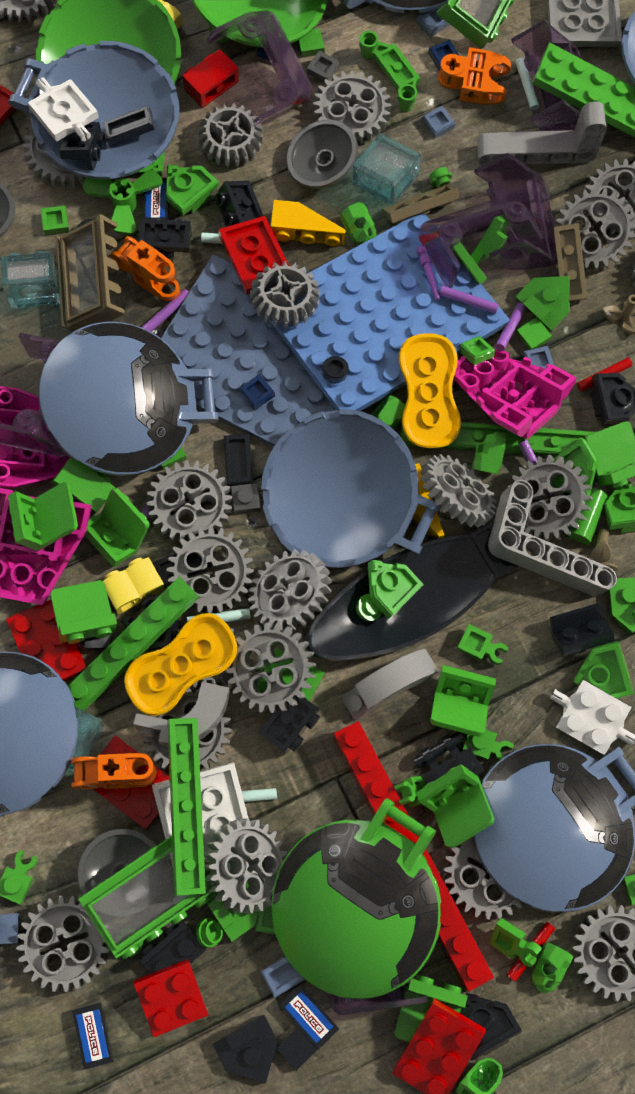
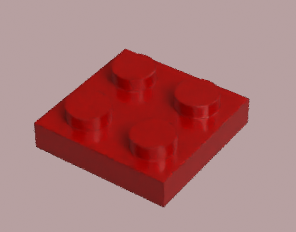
(170, 998)

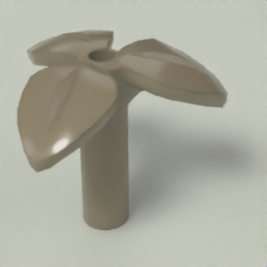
(614, 314)
(602, 552)

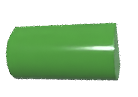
(588, 527)

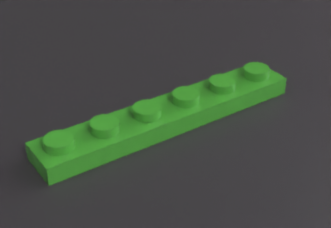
(132, 643)
(186, 806)

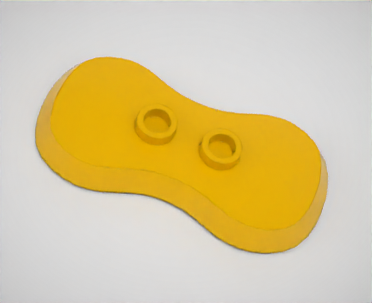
(430, 410)
(198, 652)

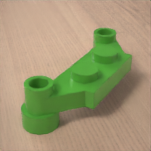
(394, 66)

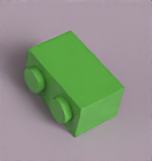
(85, 484)

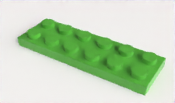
(584, 83)

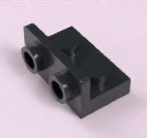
(76, 149)
(237, 202)
(166, 234)
(580, 629)
(286, 727)
(176, 947)

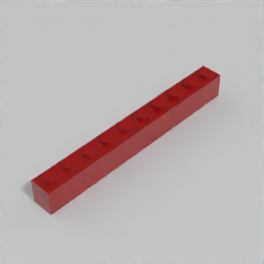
(375, 788)

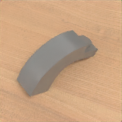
(388, 682)
(208, 709)

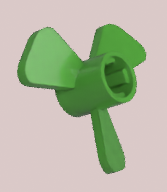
(116, 190)

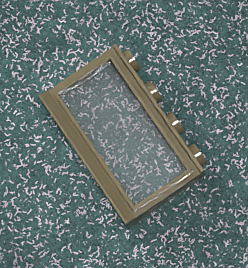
(84, 275)

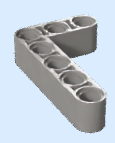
(549, 146)
(542, 550)

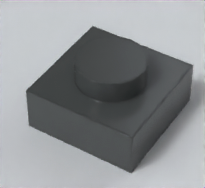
(322, 66)
(245, 498)

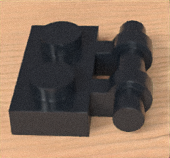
(466, 758)

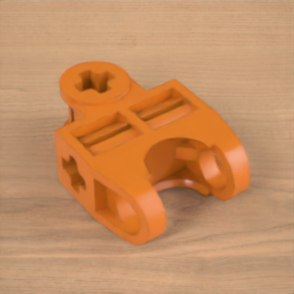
(463, 75)
(147, 267)
(96, 771)

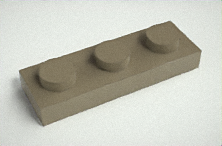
(421, 203)
(571, 259)

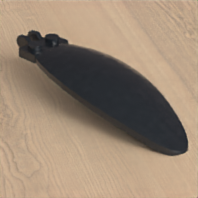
(453, 578)

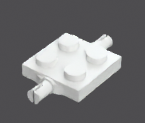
(63, 109)
(593, 717)

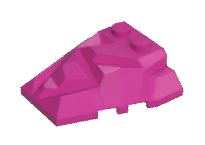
(515, 391)
(29, 573)

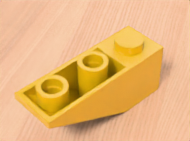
(299, 223)

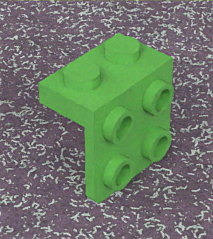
(615, 454)
(43, 519)
(117, 529)
(83, 612)
(462, 701)
(457, 805)
(411, 1015)

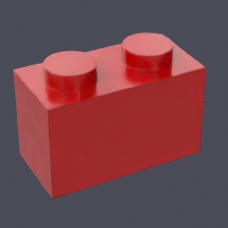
(210, 78)

